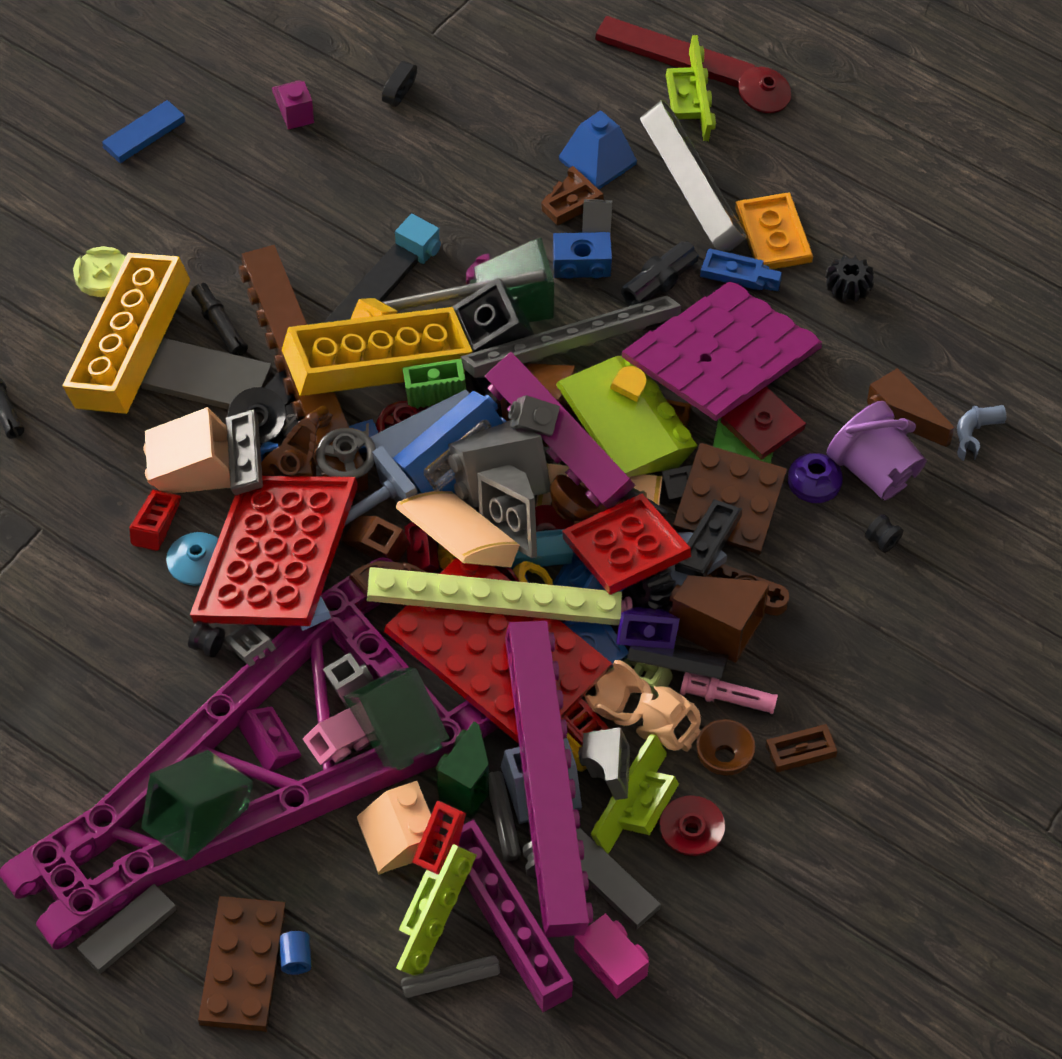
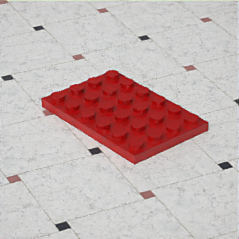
(275, 552)
(472, 656)

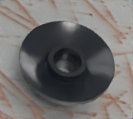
(265, 403)

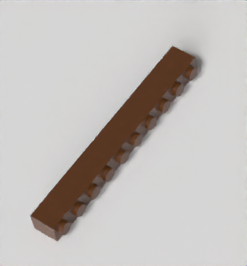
(278, 311)

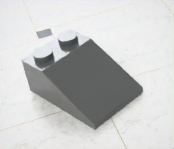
(509, 505)

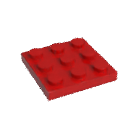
(626, 543)

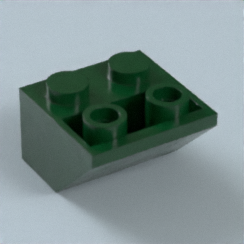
(465, 772)

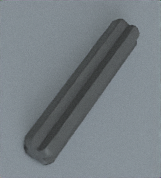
(503, 817)
(450, 976)

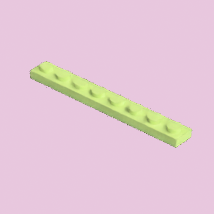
(493, 596)

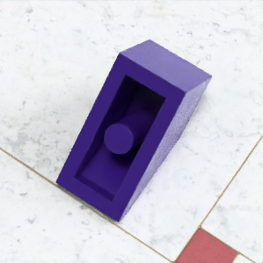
(647, 628)

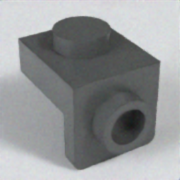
(533, 415)

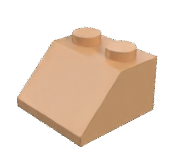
(395, 826)

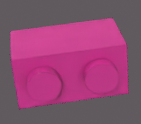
(612, 955)

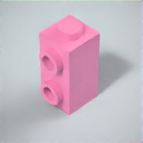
(336, 737)

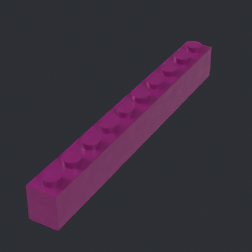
(547, 780)

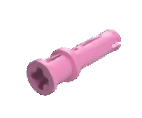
(708, 690)

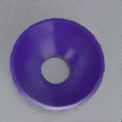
(815, 487)

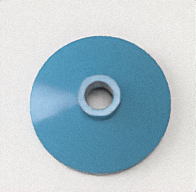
(188, 567)

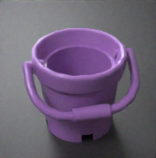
(878, 450)

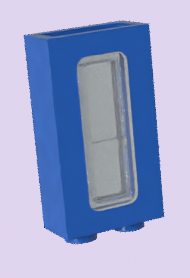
(427, 456)

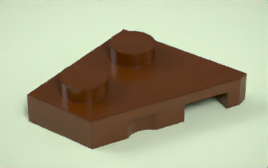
(568, 197)

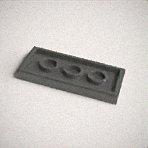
(203, 373)

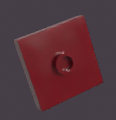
(763, 423)

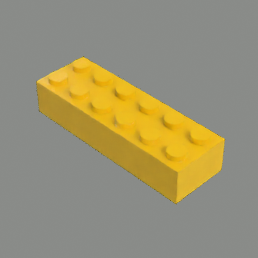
(126, 333)
(370, 349)

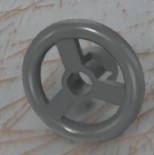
(345, 439)

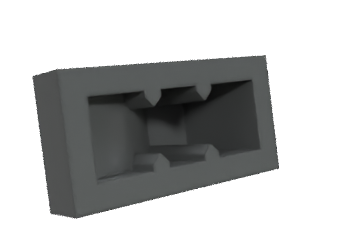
(607, 757)

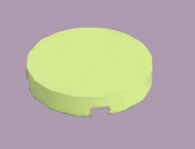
(98, 270)

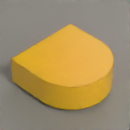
(629, 382)

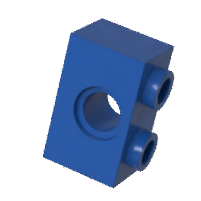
(582, 255)

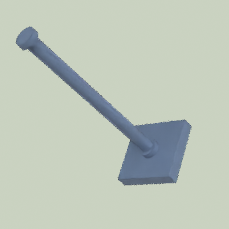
(394, 482)

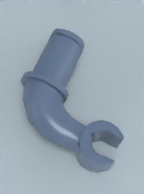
(973, 420)

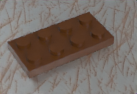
(242, 964)

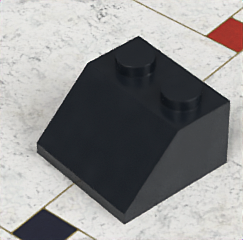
(492, 317)

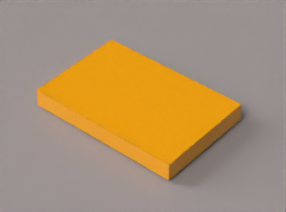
(774, 231)

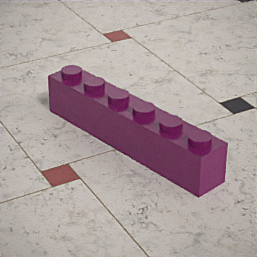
(569, 440)
(514, 923)

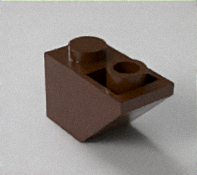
(377, 538)

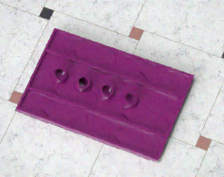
(722, 350)

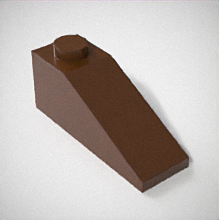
(911, 404)

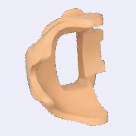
(614, 691)
(664, 714)

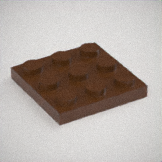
(735, 481)

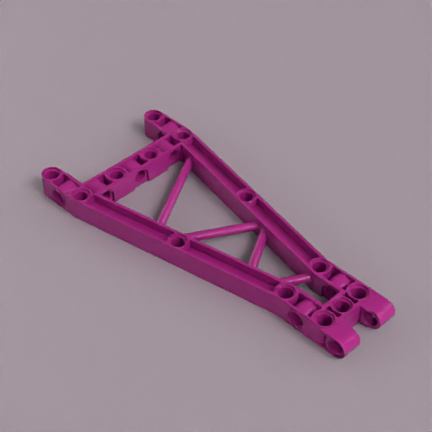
(202, 731)

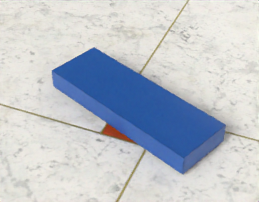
(143, 131)

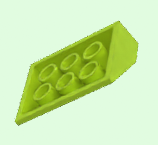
(635, 435)

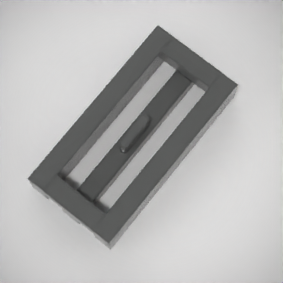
(255, 650)

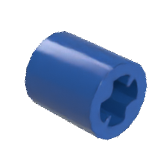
(295, 952)

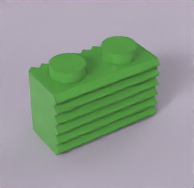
(433, 382)

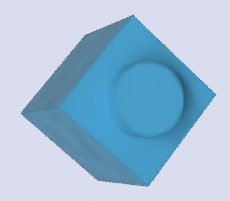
(418, 237)

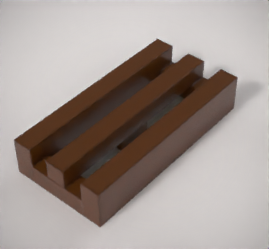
(810, 756)

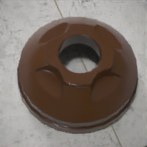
(571, 500)
(730, 736)

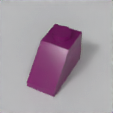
(294, 104)

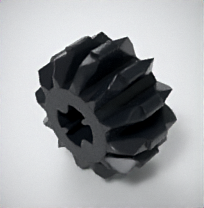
(849, 278)
(653, 591)

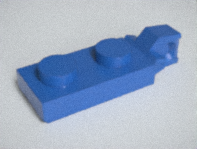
(740, 270)

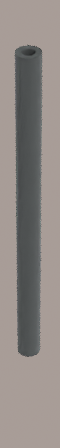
(463, 291)

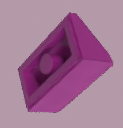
(268, 738)

